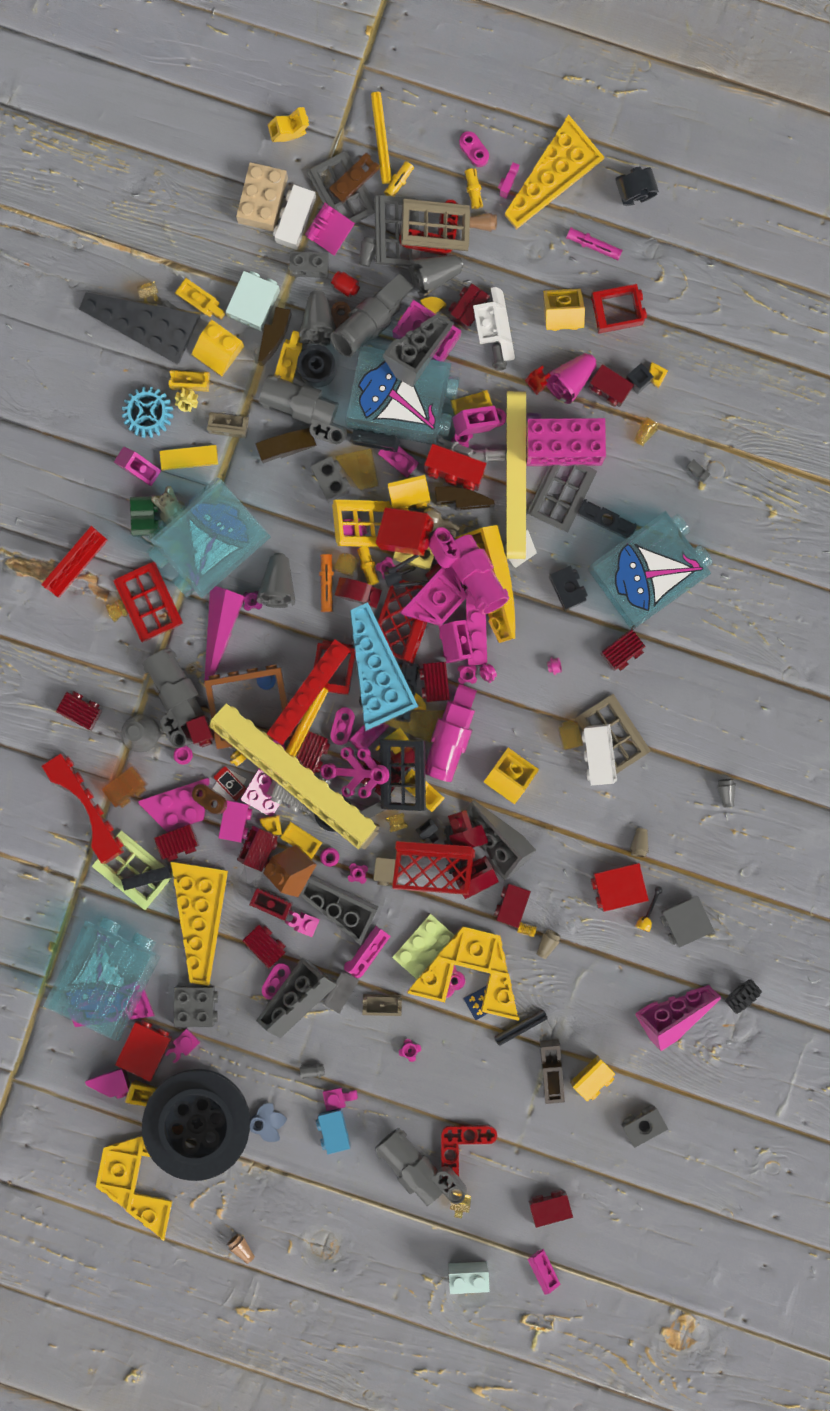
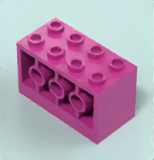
(565, 442)

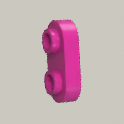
(473, 148)
(342, 726)
(275, 980)

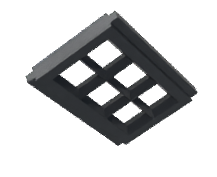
(420, 778)

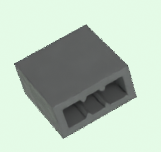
(686, 921)
(195, 1006)

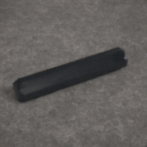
(521, 1027)

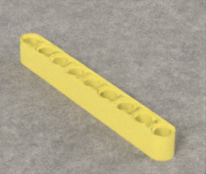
(516, 475)

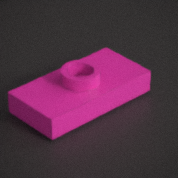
(364, 739)
(544, 1271)

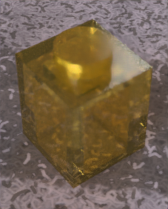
(570, 735)

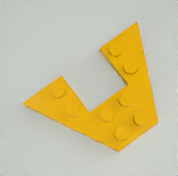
(474, 951)
(119, 1178)

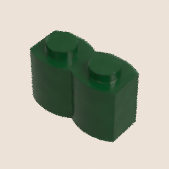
(143, 516)

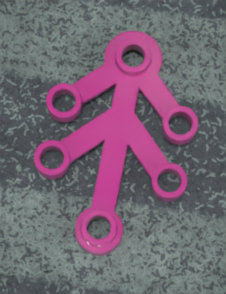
(358, 772)

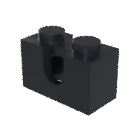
(568, 599)

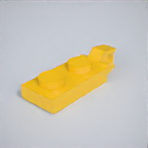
(199, 299)
(288, 357)

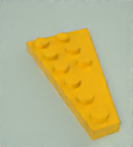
(560, 166)
(200, 905)

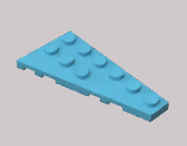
(380, 679)

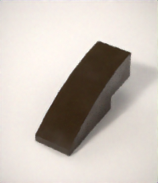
(274, 334)
(285, 445)
(463, 498)
(552, 1071)

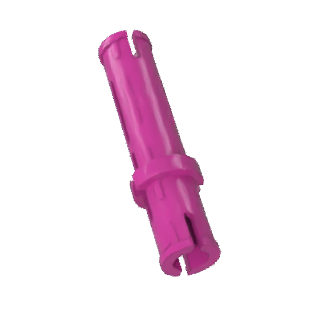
(575, 234)

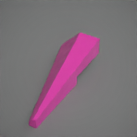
(222, 615)

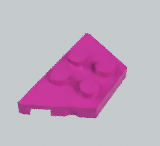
(437, 598)
(175, 807)

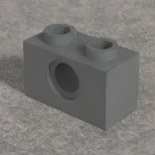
(655, 1127)

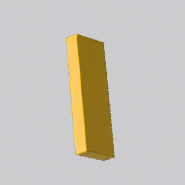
(189, 457)

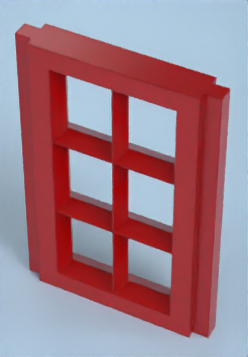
(132, 609)

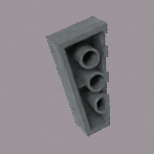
(341, 907)
(295, 998)

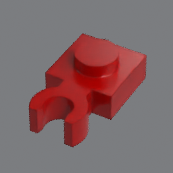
(537, 380)

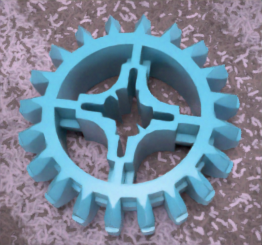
(153, 406)

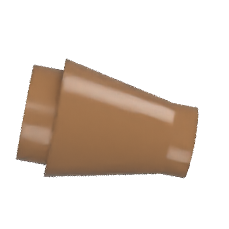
(484, 222)
(241, 1248)

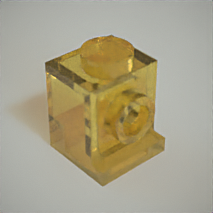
(346, 564)

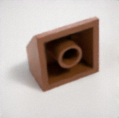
(290, 870)

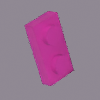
(400, 461)

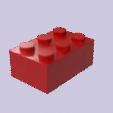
(454, 468)

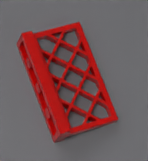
(74, 562)
(417, 628)
(433, 851)

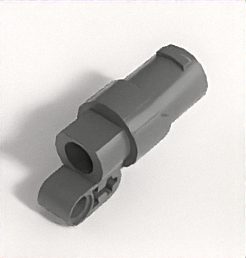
(370, 317)
(304, 404)
(176, 695)
(417, 1172)

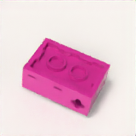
(414, 317)

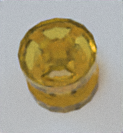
(116, 610)
(396, 822)

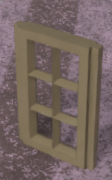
(434, 242)
(626, 723)

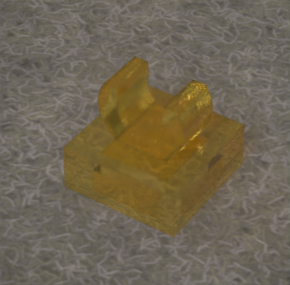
(147, 290)
(462, 1207)

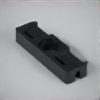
(594, 514)
(410, 674)

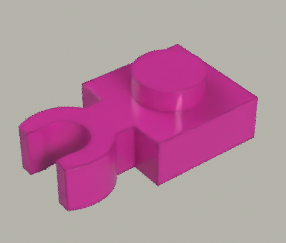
(506, 184)
(303, 923)
(184, 1044)

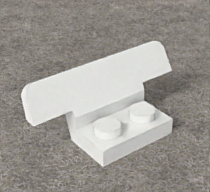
(494, 324)

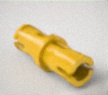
(406, 169)
(473, 188)
(367, 565)

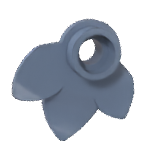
(270, 1123)

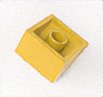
(563, 309)
(217, 348)
(409, 493)
(511, 775)
(592, 1079)

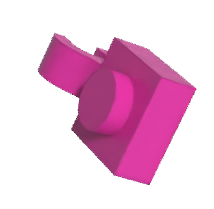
(336, 1098)

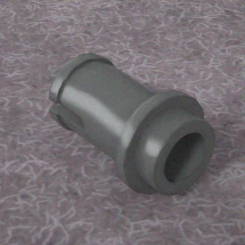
(499, 363)
(698, 471)
(312, 1071)

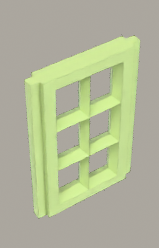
(144, 856)

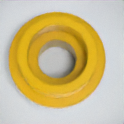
(237, 758)

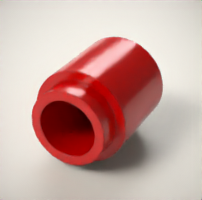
(345, 284)

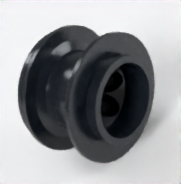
(206, 1158)

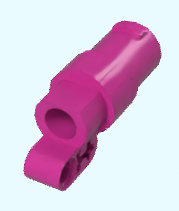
(471, 567)
(451, 735)

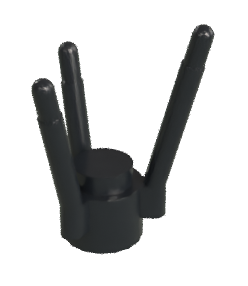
(393, 575)

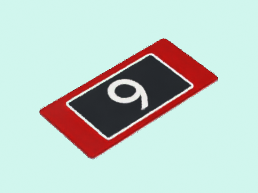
(230, 783)

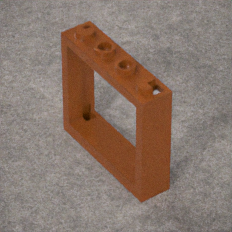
(235, 676)

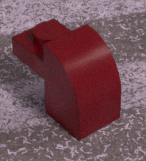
(358, 592)
(464, 833)

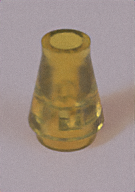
(646, 431)

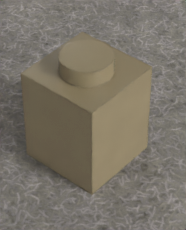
(384, 871)

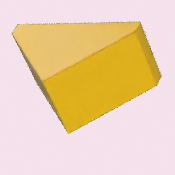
(139, 1093)

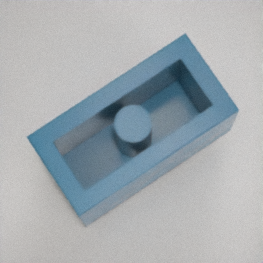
(333, 1130)

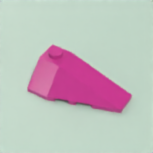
(673, 1018)

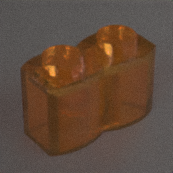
(124, 787)

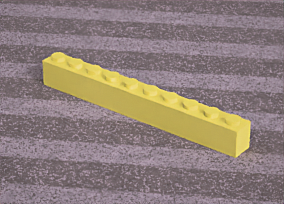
(292, 776)

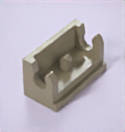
(227, 425)
(382, 1004)

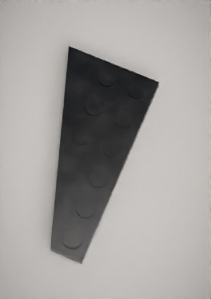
(150, 324)

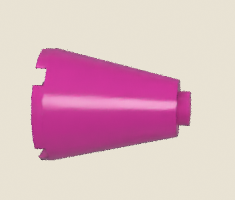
(571, 377)

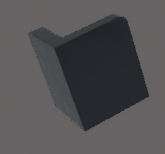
(640, 378)

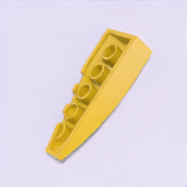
(503, 619)

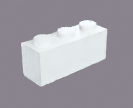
(294, 217)
(599, 754)

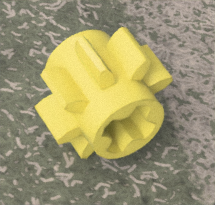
(186, 400)

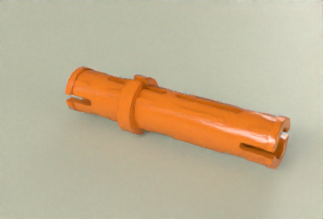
(326, 559)

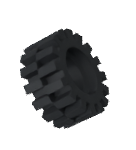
(743, 996)

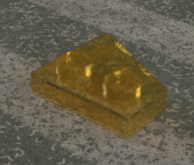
(360, 468)

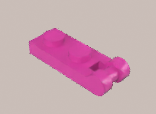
(367, 953)

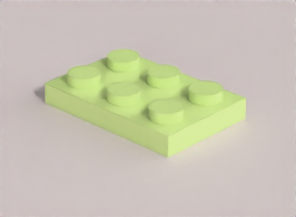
(423, 946)

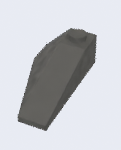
(414, 351)
(505, 845)

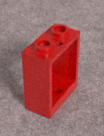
(597, 304)
(333, 688)

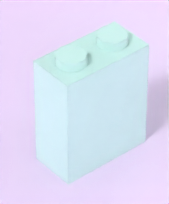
(253, 300)
(468, 1277)

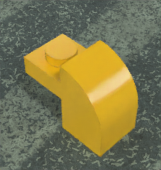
(289, 127)
(433, 797)

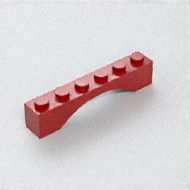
(308, 692)
(104, 842)

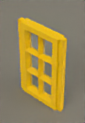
(354, 506)

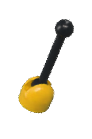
(644, 923)

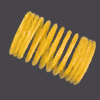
(532, 932)

